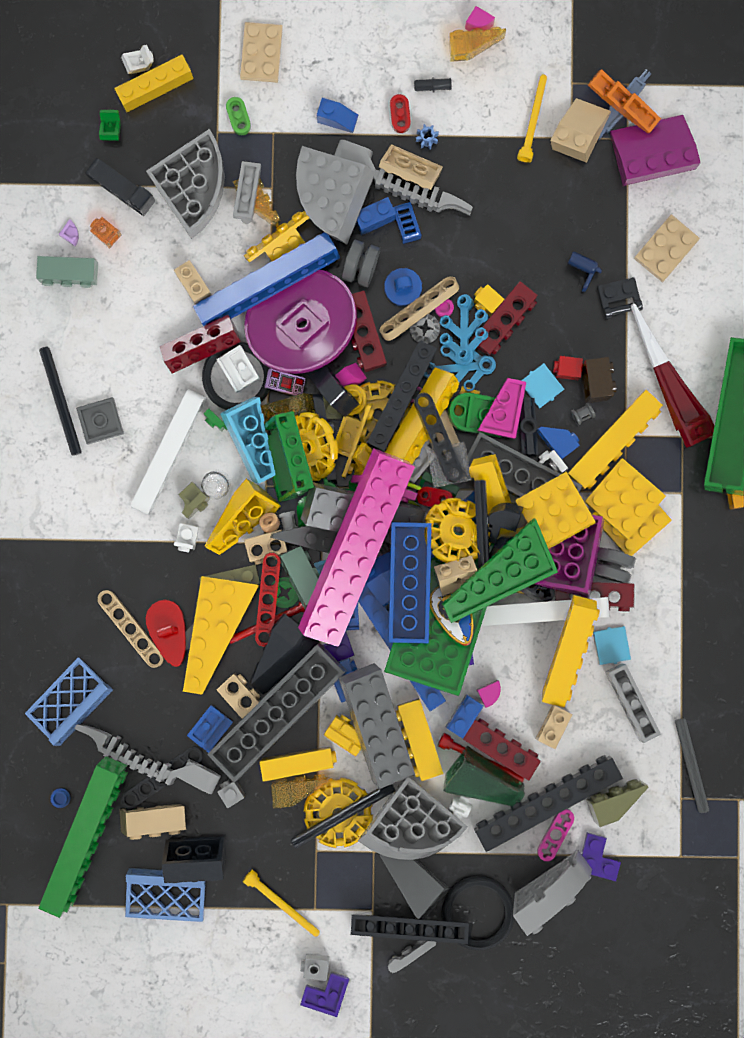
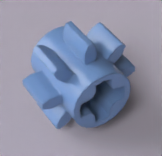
(430, 140)

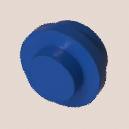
(60, 798)

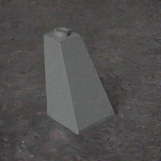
(417, 884)

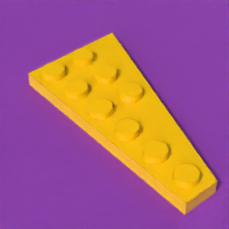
(216, 619)

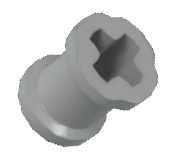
(288, 520)

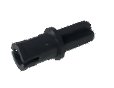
(433, 84)

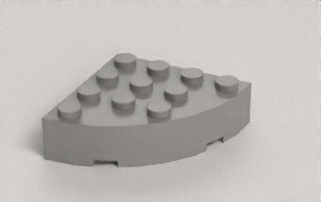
(192, 182)
(332, 191)
(411, 825)
(550, 893)

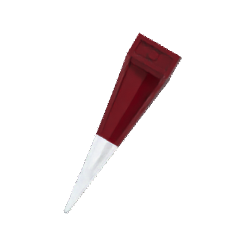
(684, 408)

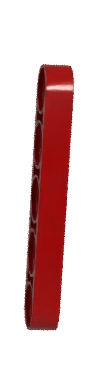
(267, 589)

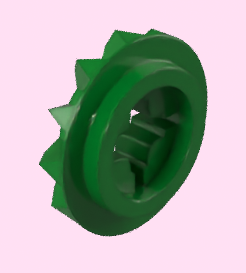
(283, 602)

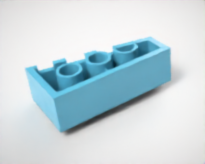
(248, 433)

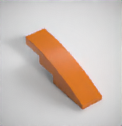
(624, 102)

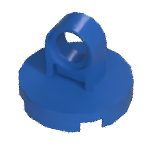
(403, 287)

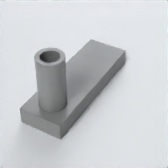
(247, 191)

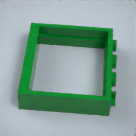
(288, 457)

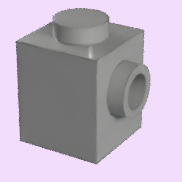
(231, 792)
(315, 967)

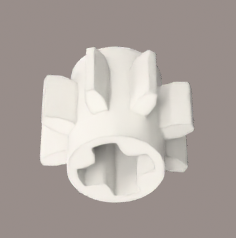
(460, 807)

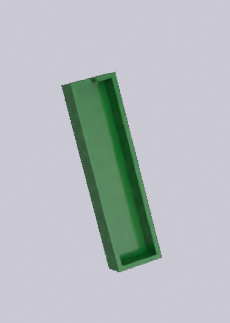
(726, 455)
(83, 837)

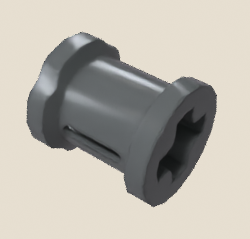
(583, 414)

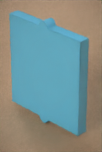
(542, 385)
(612, 645)

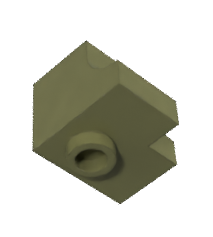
(193, 499)

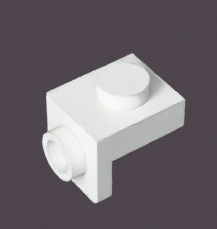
(138, 60)

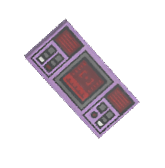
(284, 382)

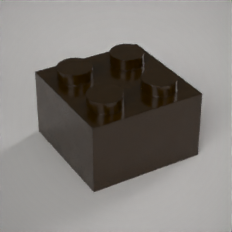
(598, 380)

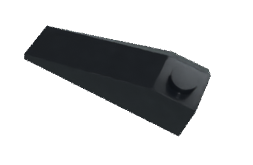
(281, 654)

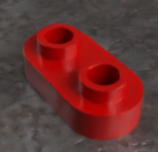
(400, 114)
(434, 496)

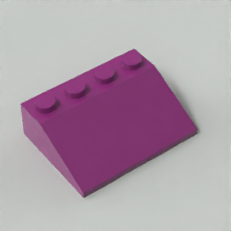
(656, 154)
(576, 561)

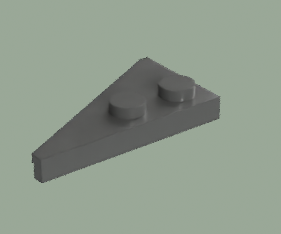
(308, 537)

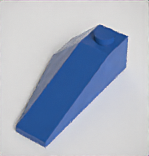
(379, 578)

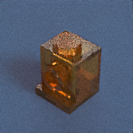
(108, 237)

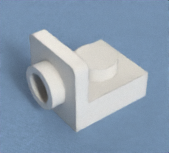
(555, 461)
(186, 537)

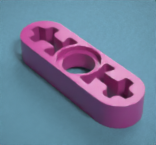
(543, 844)

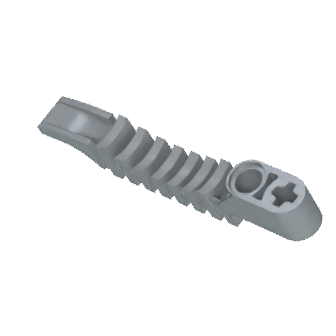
(363, 155)
(192, 773)

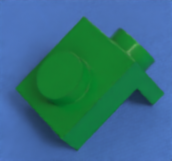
(110, 125)
(213, 420)

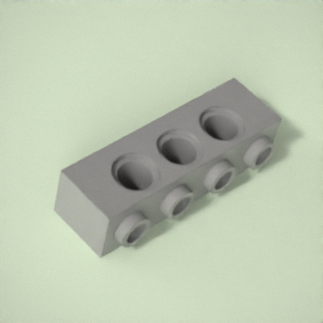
(633, 703)

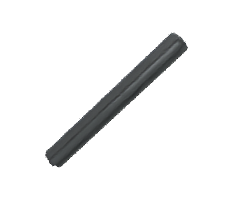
(692, 766)

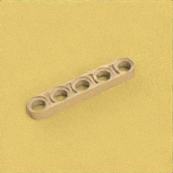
(425, 301)
(122, 623)

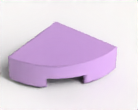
(70, 233)

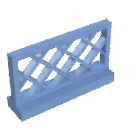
(76, 716)
(155, 877)

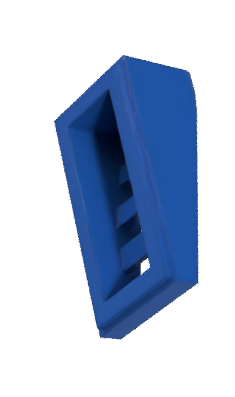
(411, 236)

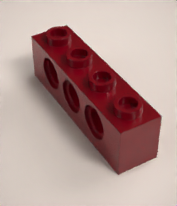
(520, 294)
(199, 344)
(377, 358)
(626, 592)
(525, 768)

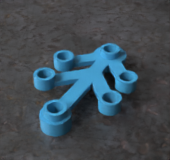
(465, 331)
(464, 369)

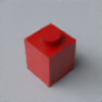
(568, 368)

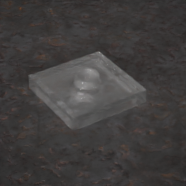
(436, 472)

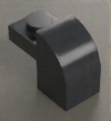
(503, 516)

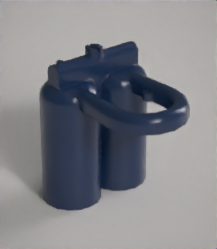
(586, 265)

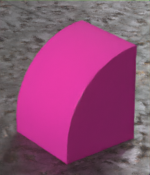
(479, 19)
(351, 375)
(489, 693)

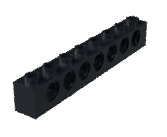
(610, 776)

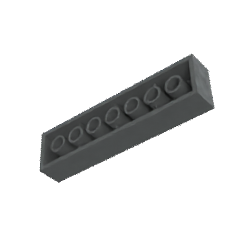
(277, 712)

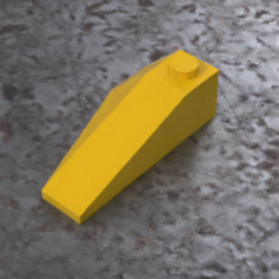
(241, 516)

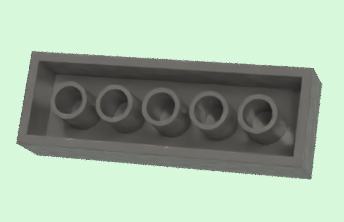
(519, 471)
(327, 507)
(376, 725)

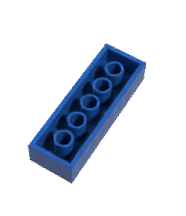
(409, 583)

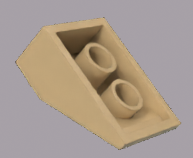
(579, 130)

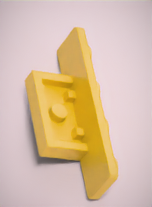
(281, 241)
(349, 436)

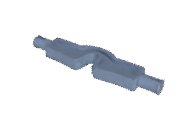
(636, 87)

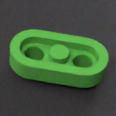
(238, 117)

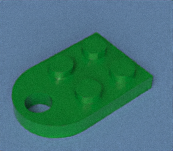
(473, 412)

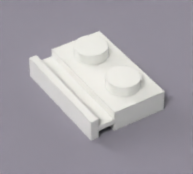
(238, 368)

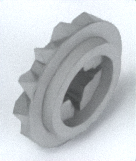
(430, 335)

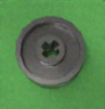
(361, 263)
(612, 564)

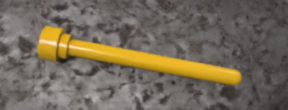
(525, 153)
(252, 880)

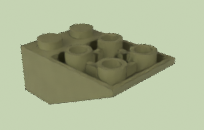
(612, 805)

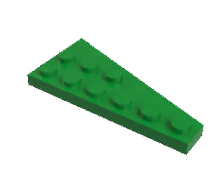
(511, 569)

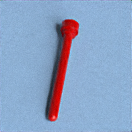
(251, 630)
(447, 742)

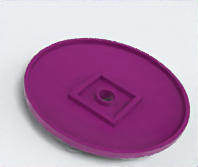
(330, 317)

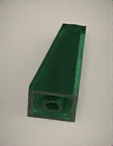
(482, 780)

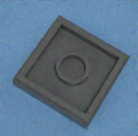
(100, 420)

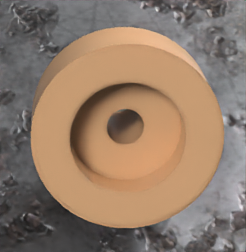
(269, 522)

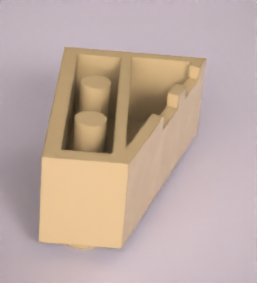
(152, 821)

